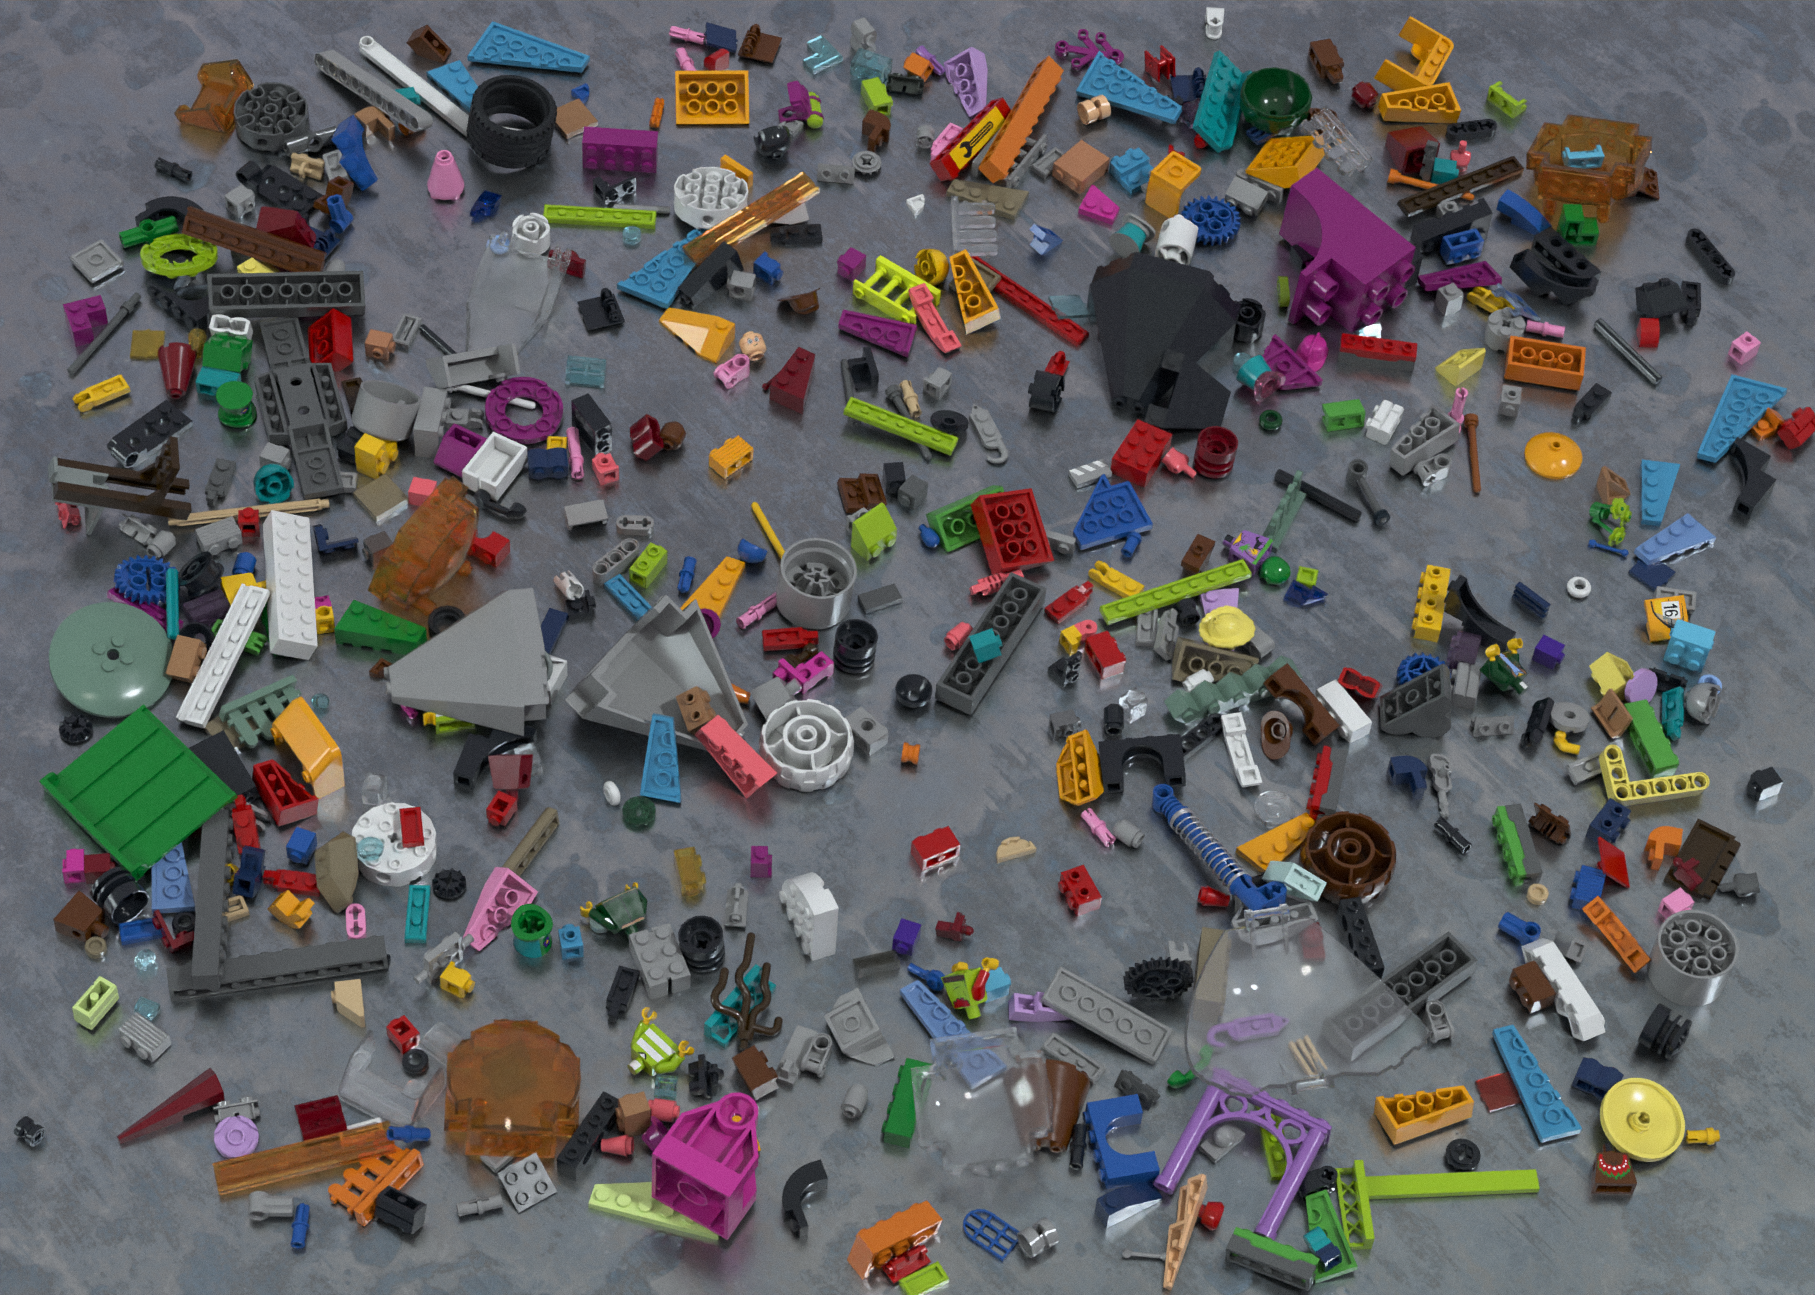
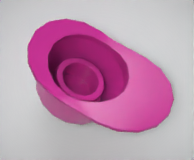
(1313, 351)

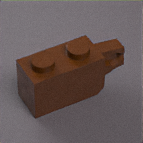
(1326, 60)

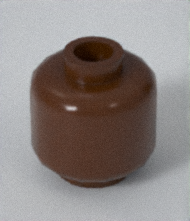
(672, 435)

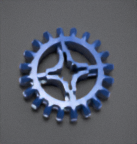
(1416, 666)

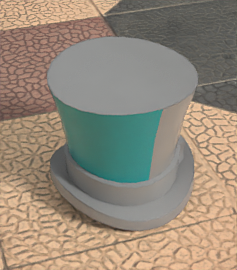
(1131, 235)

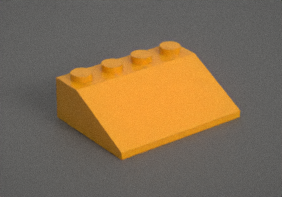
(712, 97)
(1285, 160)

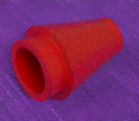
(1212, 897)

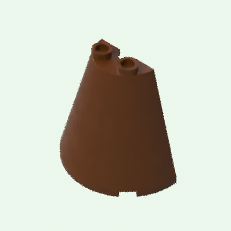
(1069, 1095)

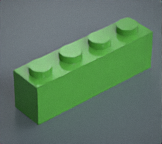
(1650, 740)

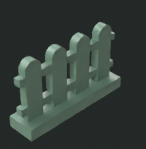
(1285, 512)
(251, 707)

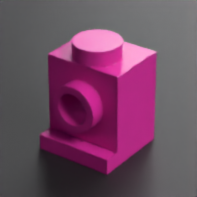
(74, 866)

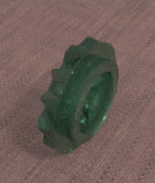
(630, 808)

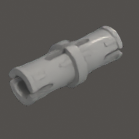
(479, 1205)

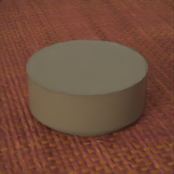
(95, 947)

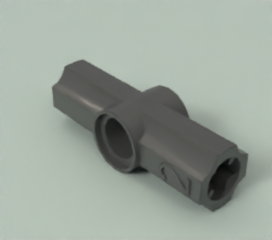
(302, 143)

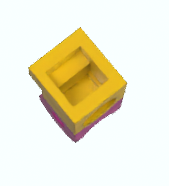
(324, 615)

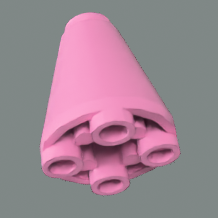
(445, 178)

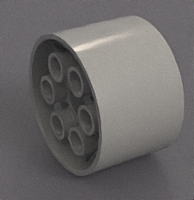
(794, 587)
(1714, 939)

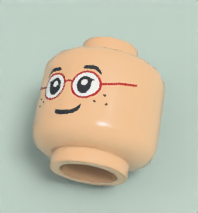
(753, 345)

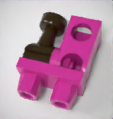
(808, 673)

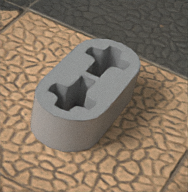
(634, 525)

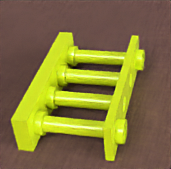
(897, 277)

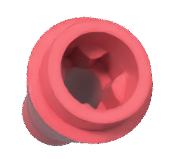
(618, 1145)

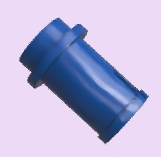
(1129, 547)

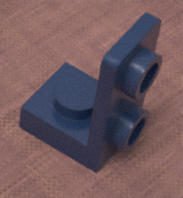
(321, 536)

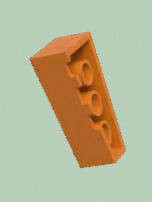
(893, 1237)

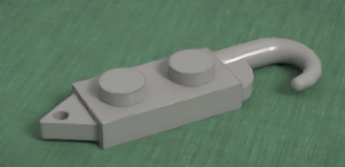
(988, 433)

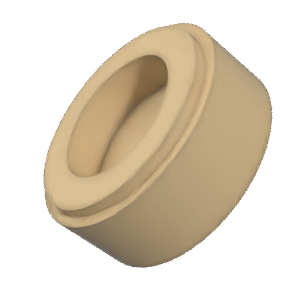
(1537, 894)

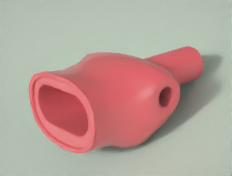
(1461, 156)
(1178, 462)

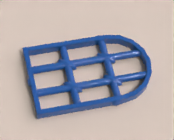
(992, 1241)

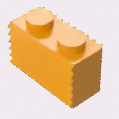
(731, 456)

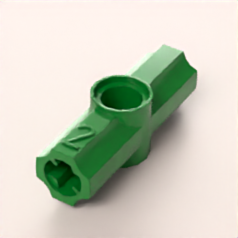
(148, 231)

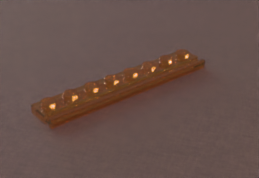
(753, 217)
(303, 1158)

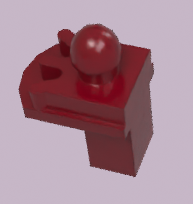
(1686, 872)
(954, 930)

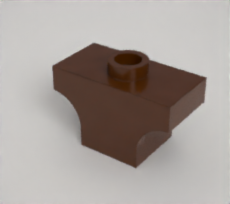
(1198, 554)

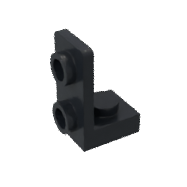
(611, 194)
(1066, 669)

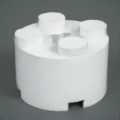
(532, 233)

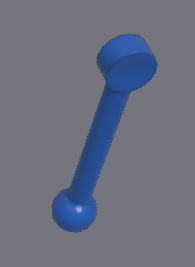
(1592, 543)

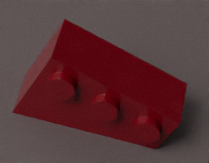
(793, 381)

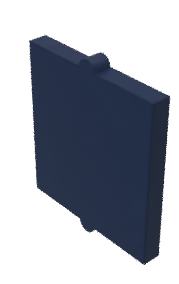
(720, 37)
(1652, 575)

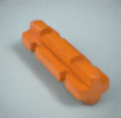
(656, 112)

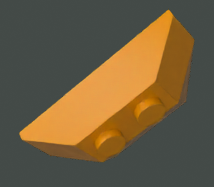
(1079, 770)

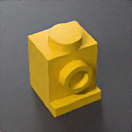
(456, 981)

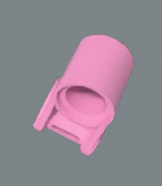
(733, 370)

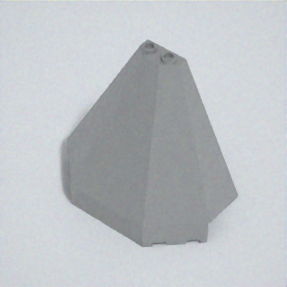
(651, 666)
(480, 667)

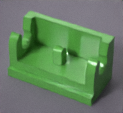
(1343, 415)

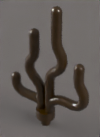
(745, 1020)

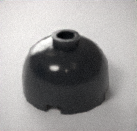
(773, 141)

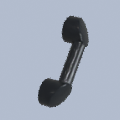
(515, 512)

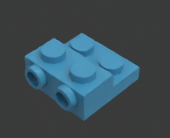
(1131, 169)

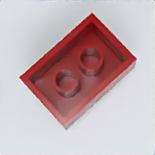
(1141, 453)

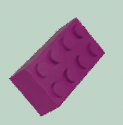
(620, 149)

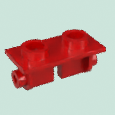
(1057, 363)
(906, 1263)

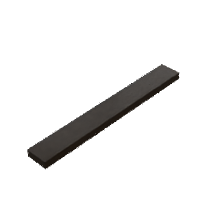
(1460, 186)

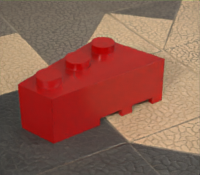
(281, 794)

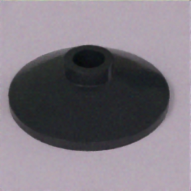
(949, 421)

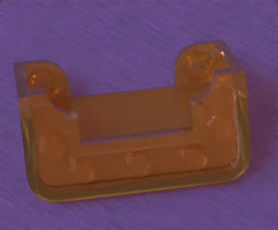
(215, 103)

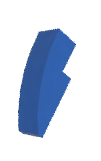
(1522, 213)

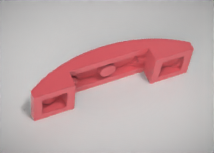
(931, 320)

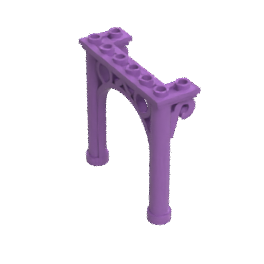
(1296, 1170)

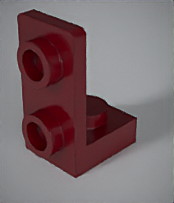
(182, 939)

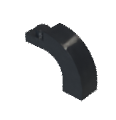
(166, 207)
(803, 1182)

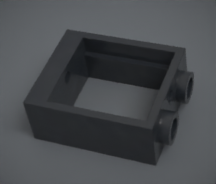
(592, 424)

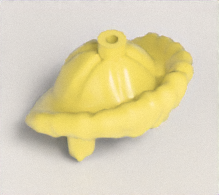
(1226, 628)

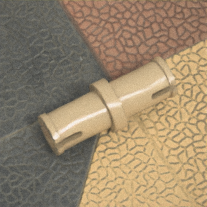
(910, 398)

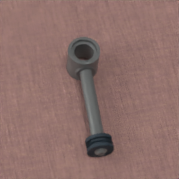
(1357, 477)

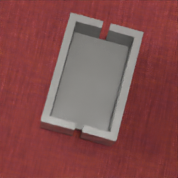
(659, 960)

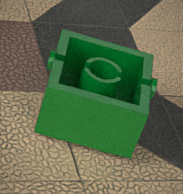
(227, 352)

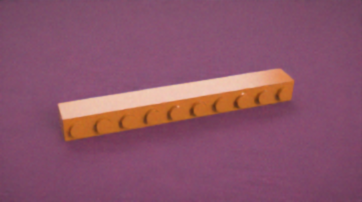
(1021, 120)

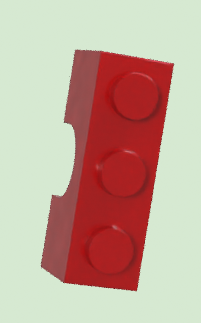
(491, 549)

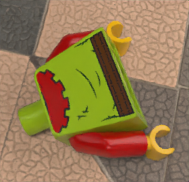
(967, 985)

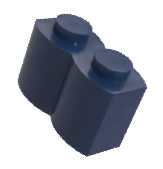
(547, 463)
(1595, 1077)

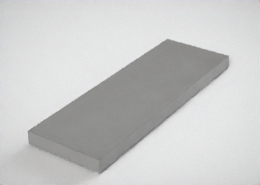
(1106, 1015)

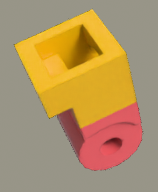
(1076, 635)

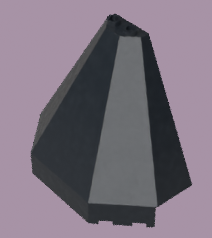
(1152, 306)

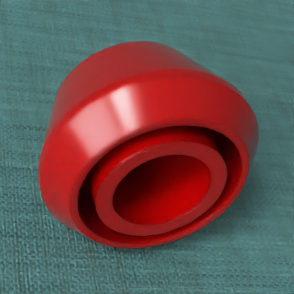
(1211, 1214)

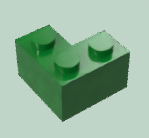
(1577, 228)

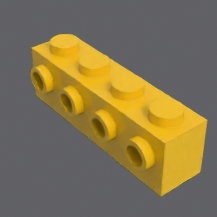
(1431, 605)

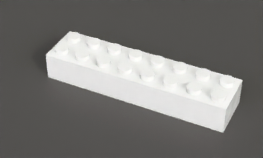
(290, 585)

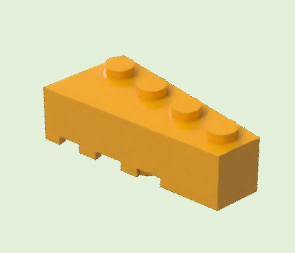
(1421, 104)
(974, 297)
(1422, 1112)

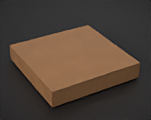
(573, 117)

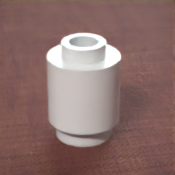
(1195, 679)

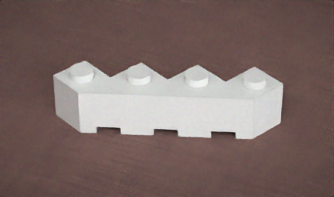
(1571, 996)

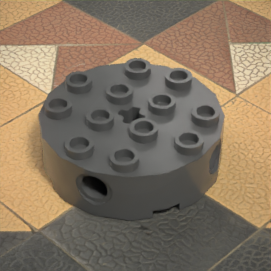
(270, 115)

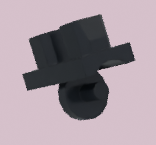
(708, 1074)

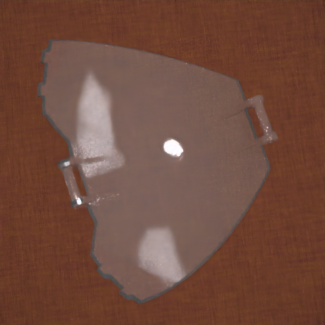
(1292, 1009)

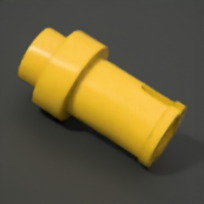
(1706, 1136)

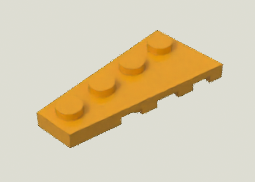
(718, 586)
(1277, 843)

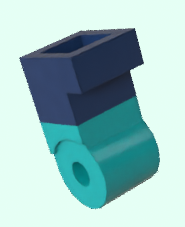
(1323, 1248)

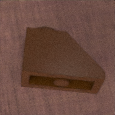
(428, 44)

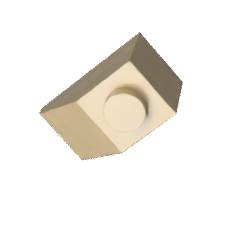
(349, 1000)

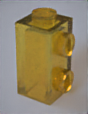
(688, 871)

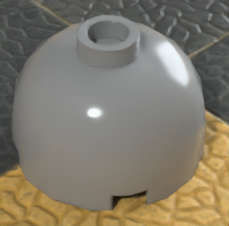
(1703, 701)

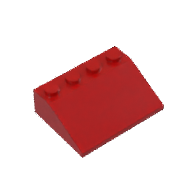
(1011, 531)

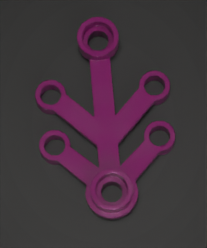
(1091, 50)

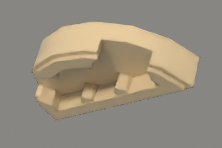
(1013, 848)

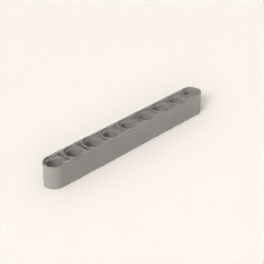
(373, 90)

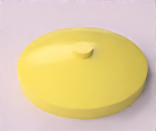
(1642, 1119)

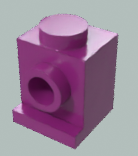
(760, 862)

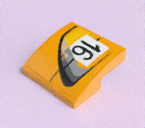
(1662, 616)

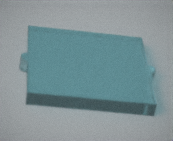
(1068, 306)

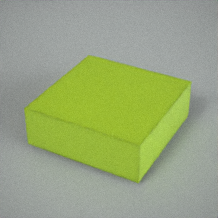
(1307, 576)

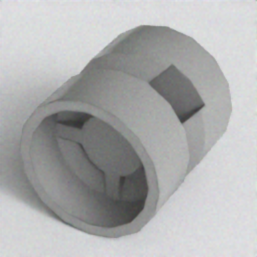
(1038, 1237)

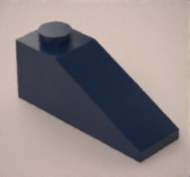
(1126, 1202)

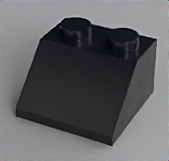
(1660, 298)

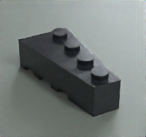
(1429, 233)

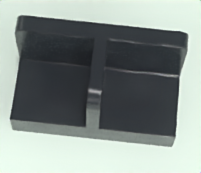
(864, 370)

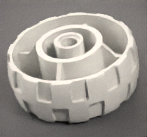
(807, 745)

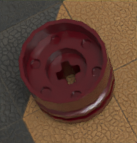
(1215, 452)

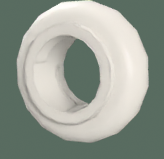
(1578, 593)
(611, 793)

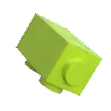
(876, 96)
(648, 565)

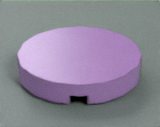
(1641, 686)
(236, 1137)

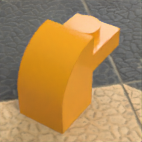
(291, 910)

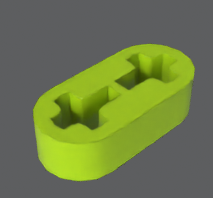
(1283, 291)

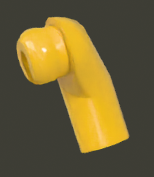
(1563, 745)

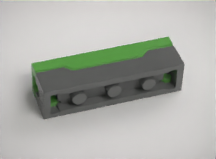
(1517, 845)
(1272, 1258)

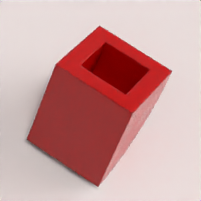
(717, 61)
(1648, 332)

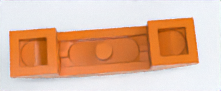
(1617, 934)

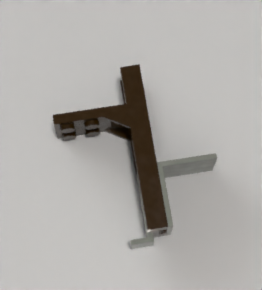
(85, 486)

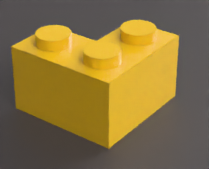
(374, 455)

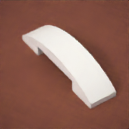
(1239, 751)

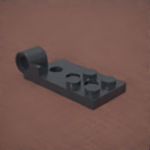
(255, 179)
(148, 445)

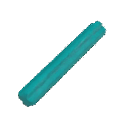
(172, 603)

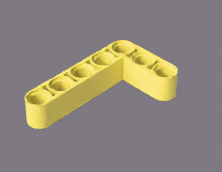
(1647, 786)

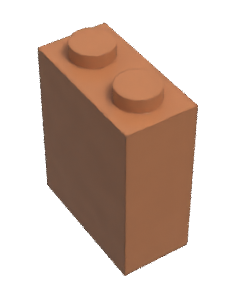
(1080, 166)

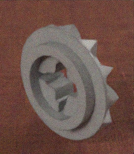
(866, 157)

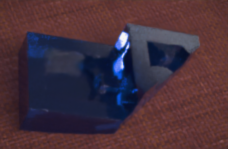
(485, 202)
(1303, 595)

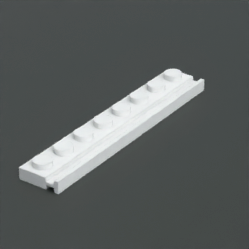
(223, 656)

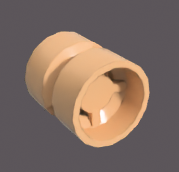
(1093, 109)

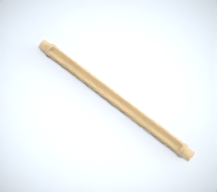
(264, 510)

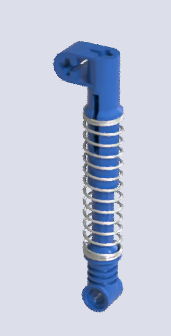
(1238, 882)

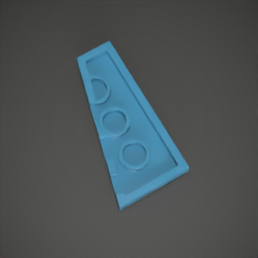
(455, 81)

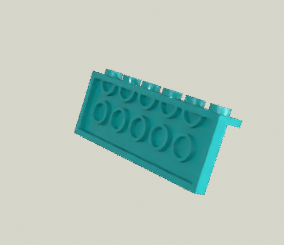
(1219, 103)

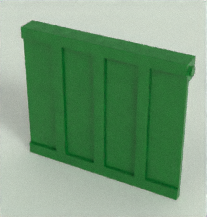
(138, 792)

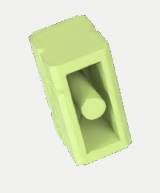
(95, 1003)

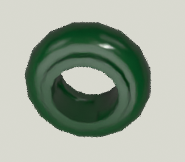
(1273, 415)

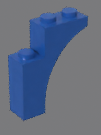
(354, 160)

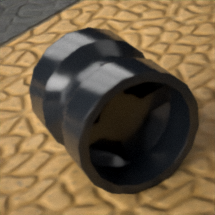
(1188, 612)
(29, 1131)

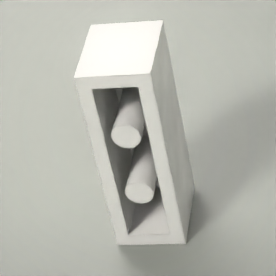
(1351, 718)

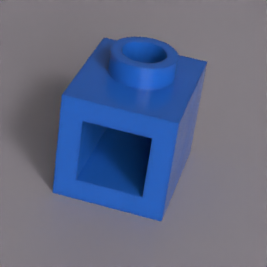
(301, 845)

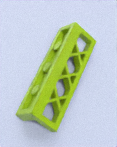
(1362, 1203)

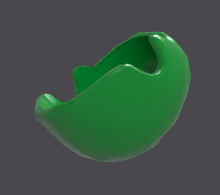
(1275, 570)

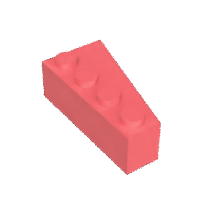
(735, 756)

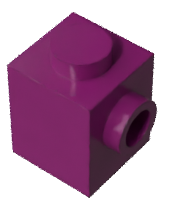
(851, 264)

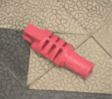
(991, 584)

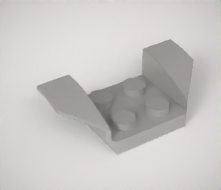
(857, 1030)

